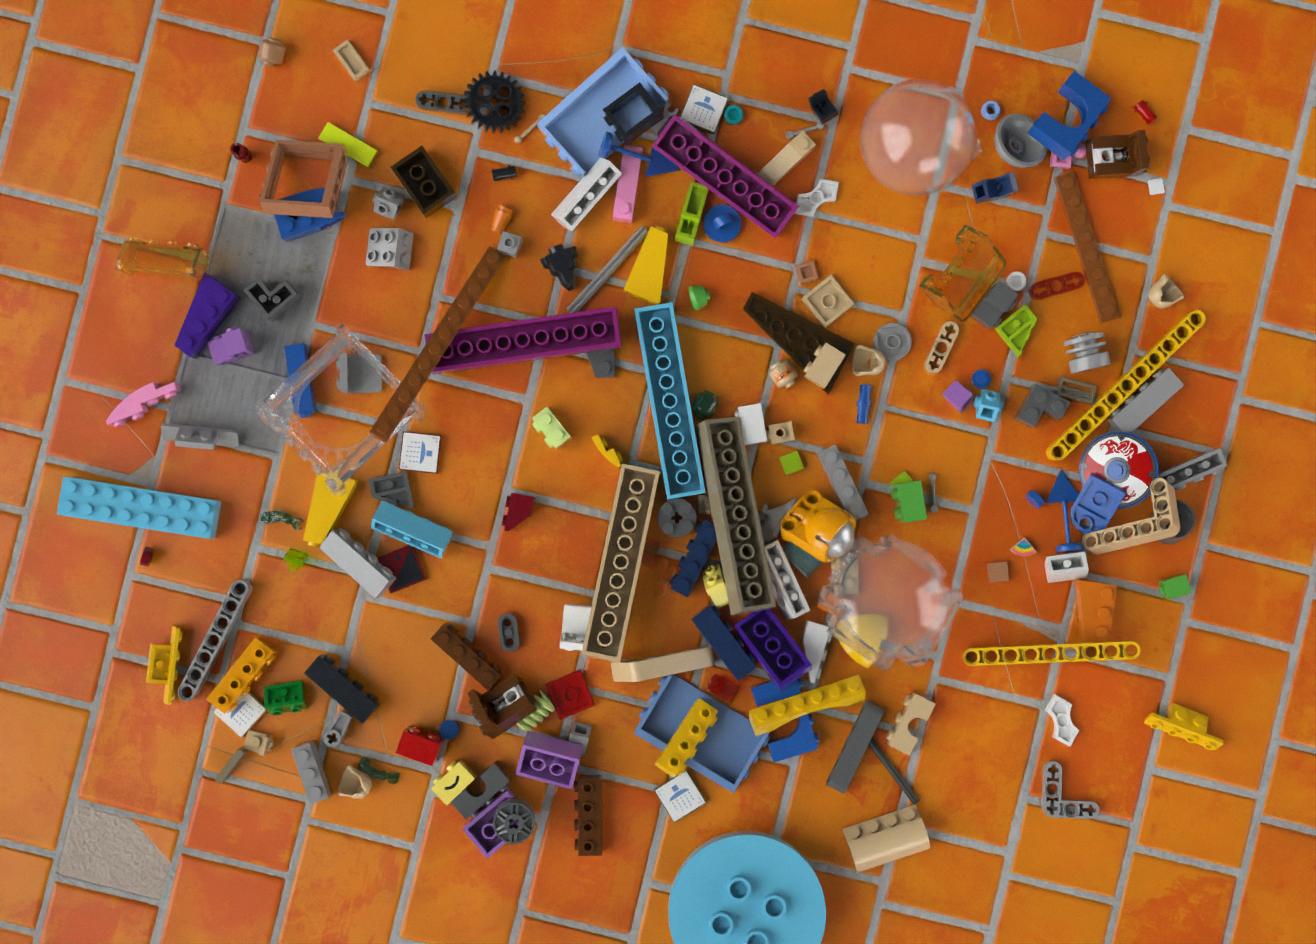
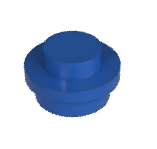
(981, 379)

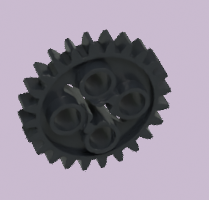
(494, 119)

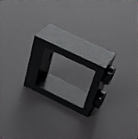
(644, 125)

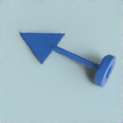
(657, 163)
(1062, 493)

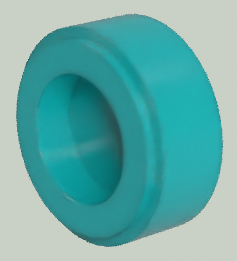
(733, 115)

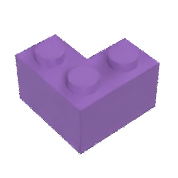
(231, 346)

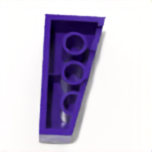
(206, 314)

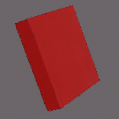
(570, 694)

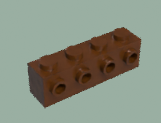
(466, 656)
(589, 815)

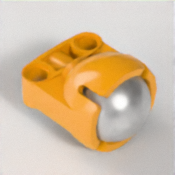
(819, 527)

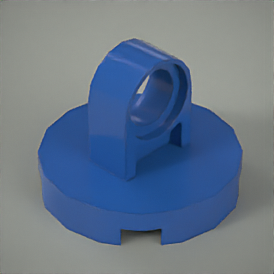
(722, 223)

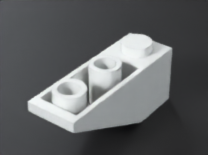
(814, 642)

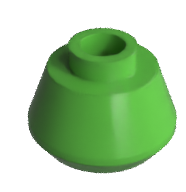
(698, 296)

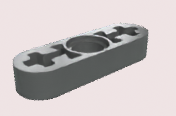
(429, 105)

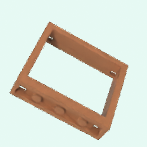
(311, 150)

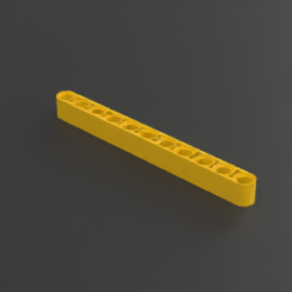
(1133, 380)

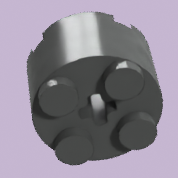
(685, 524)

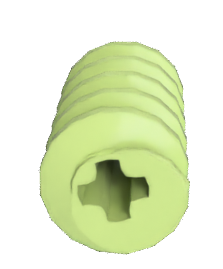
(543, 705)

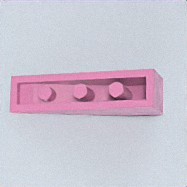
(627, 186)

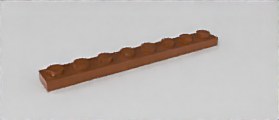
(1087, 247)

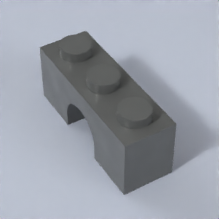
(495, 780)

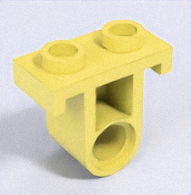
(715, 585)

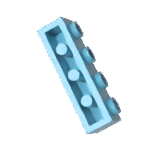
(411, 529)

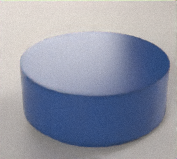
(1034, 498)
(449, 729)

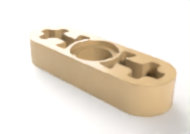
(942, 332)

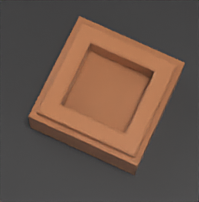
(806, 272)
(997, 572)

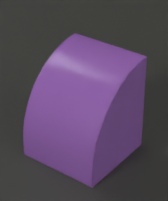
(958, 396)

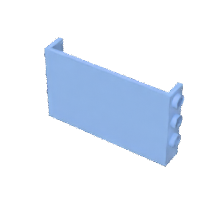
(578, 122)

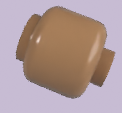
(271, 51)

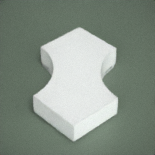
(824, 192)
(1063, 727)

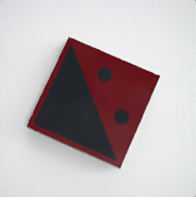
(405, 567)

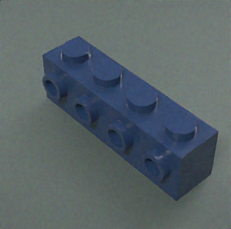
(695, 559)
(723, 642)

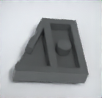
(393, 489)

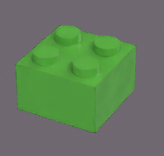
(909, 502)

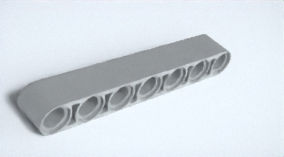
(207, 645)

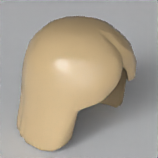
(1168, 289)
(860, 358)
(348, 783)

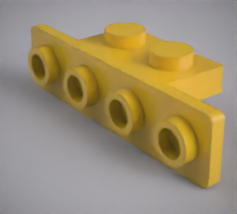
(163, 663)
(1185, 724)

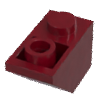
(519, 509)

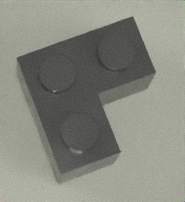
(996, 301)
(272, 302)
(1040, 401)

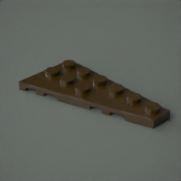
(795, 334)

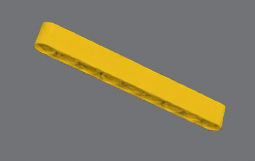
(1060, 655)

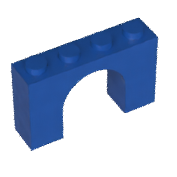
(1089, 102)
(802, 738)

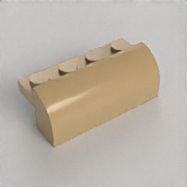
(886, 838)

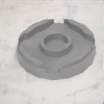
(892, 341)

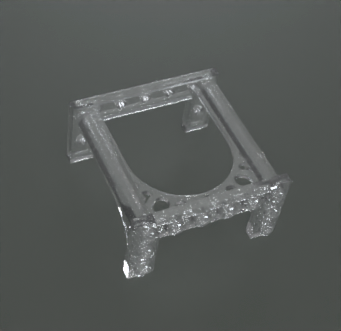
(269, 410)

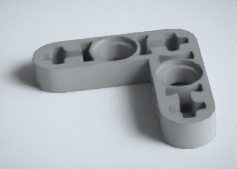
(1059, 803)

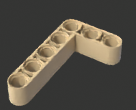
(1139, 528)
(648, 668)

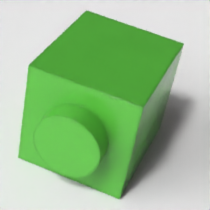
(1174, 586)

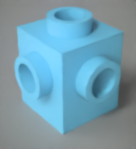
(987, 405)

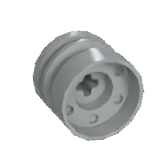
(1087, 352)

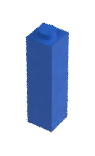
(296, 356)

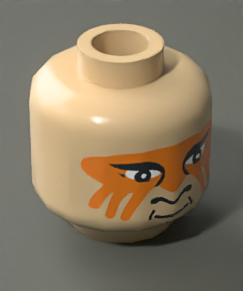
(783, 374)

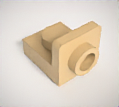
(258, 742)

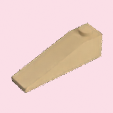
(787, 158)

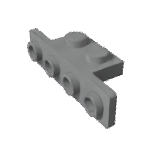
(199, 436)

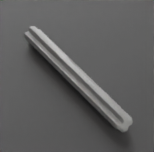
(608, 270)

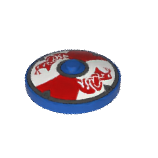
(1123, 461)

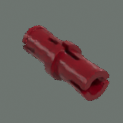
(240, 152)

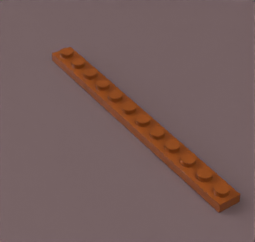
(437, 345)

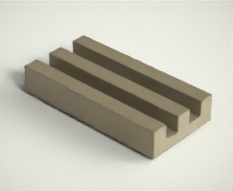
(1091, 394)
(231, 765)

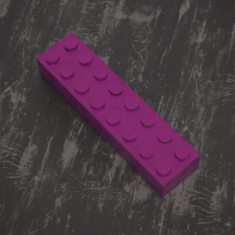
(725, 175)

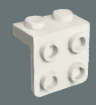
(574, 626)

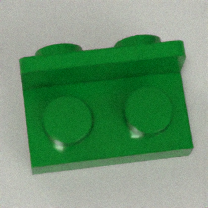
(284, 698)

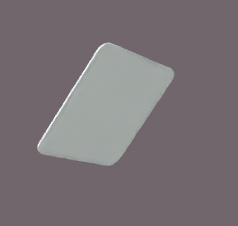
(1156, 186)

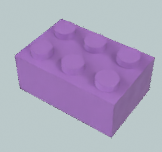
(549, 759)
(481, 827)

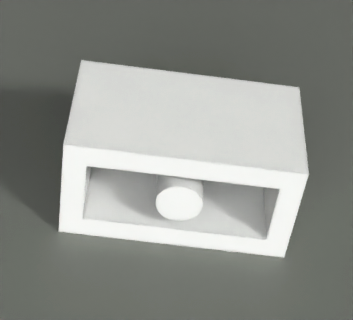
(752, 423)
(1066, 567)

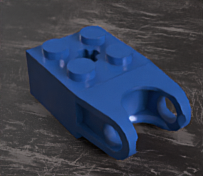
(294, 229)

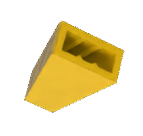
(648, 271)
(325, 510)

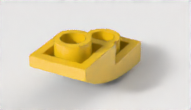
(612, 456)

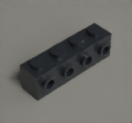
(342, 688)

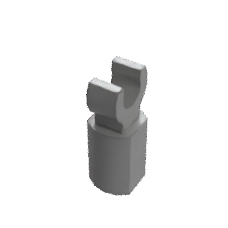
(659, 127)

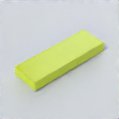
(354, 148)

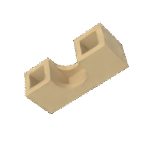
(915, 707)

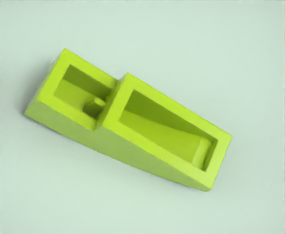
(691, 214)

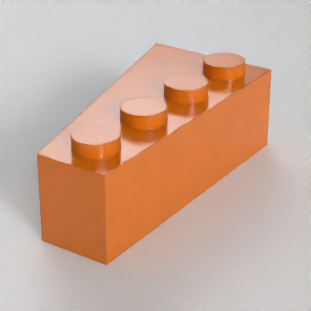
(1095, 612)

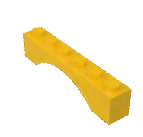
(776, 714)

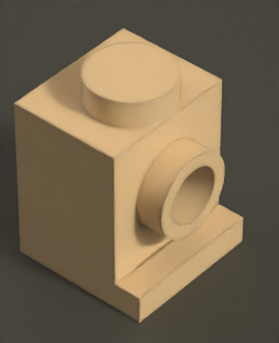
(788, 434)

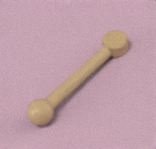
(518, 139)

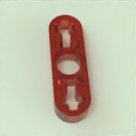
(1071, 287)

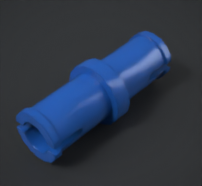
(863, 404)

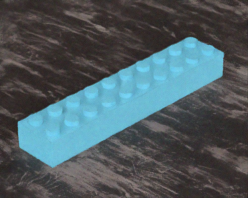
(669, 400)

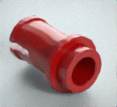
(1145, 112)

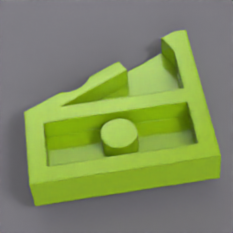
(1017, 329)

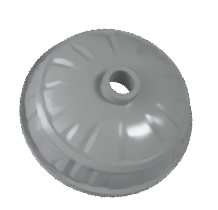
(1015, 144)

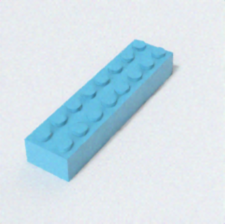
(139, 507)

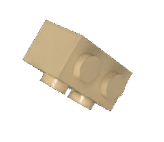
(824, 365)

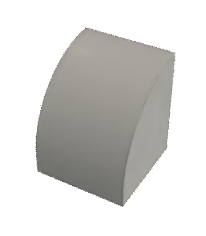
(580, 734)

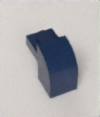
(995, 188)

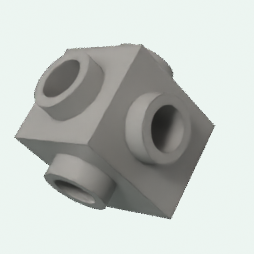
(388, 202)

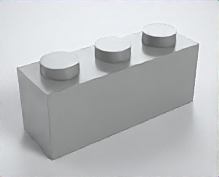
(311, 772)

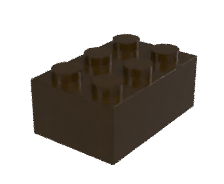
(424, 181)

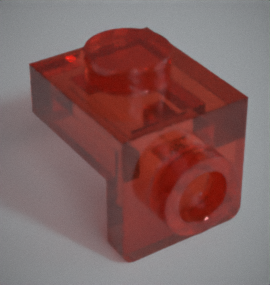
(723, 687)

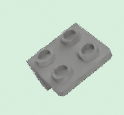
(389, 248)
(357, 375)

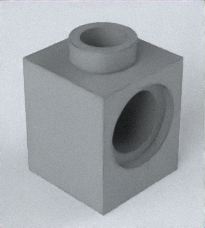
(509, 244)

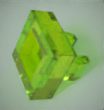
(295, 559)

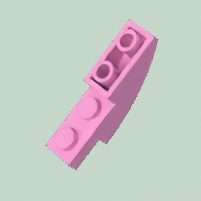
(135, 404)

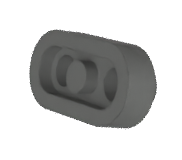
(508, 632)

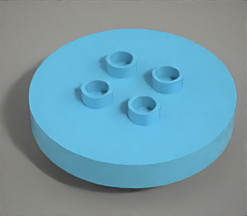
(746, 892)

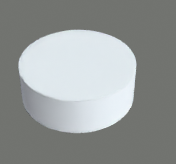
(1016, 281)

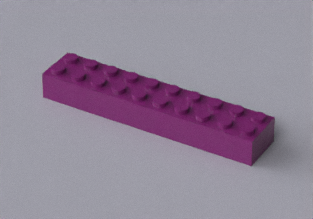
(531, 340)

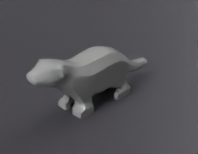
(771, 524)

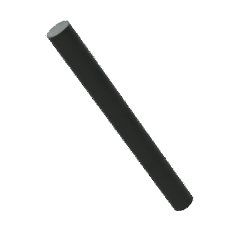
(893, 771)

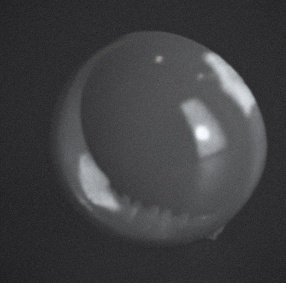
(919, 136)

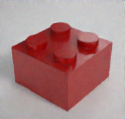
(420, 745)

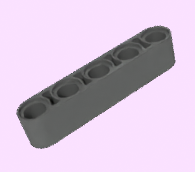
(855, 746)

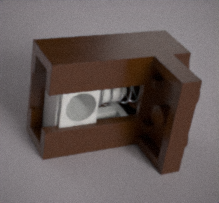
(1132, 155)
(496, 707)

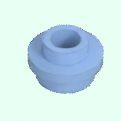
(990, 104)

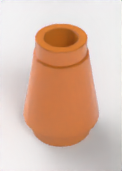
(501, 218)

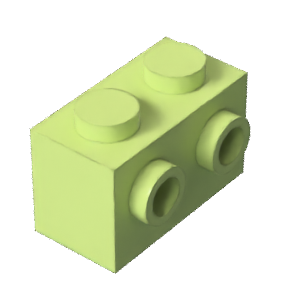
(551, 427)

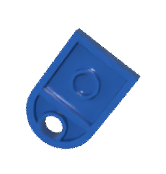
(1097, 503)

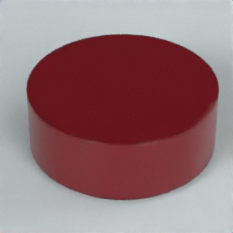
(147, 556)

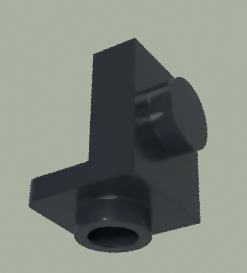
(822, 106)

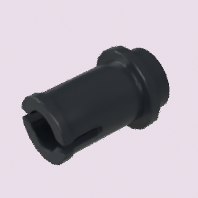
(504, 173)

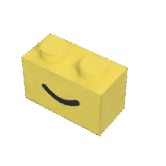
(453, 782)

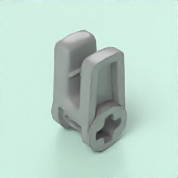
(340, 727)

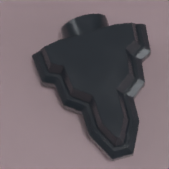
(562, 264)

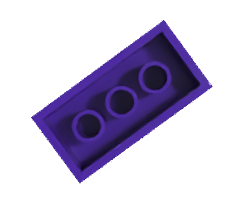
(773, 648)

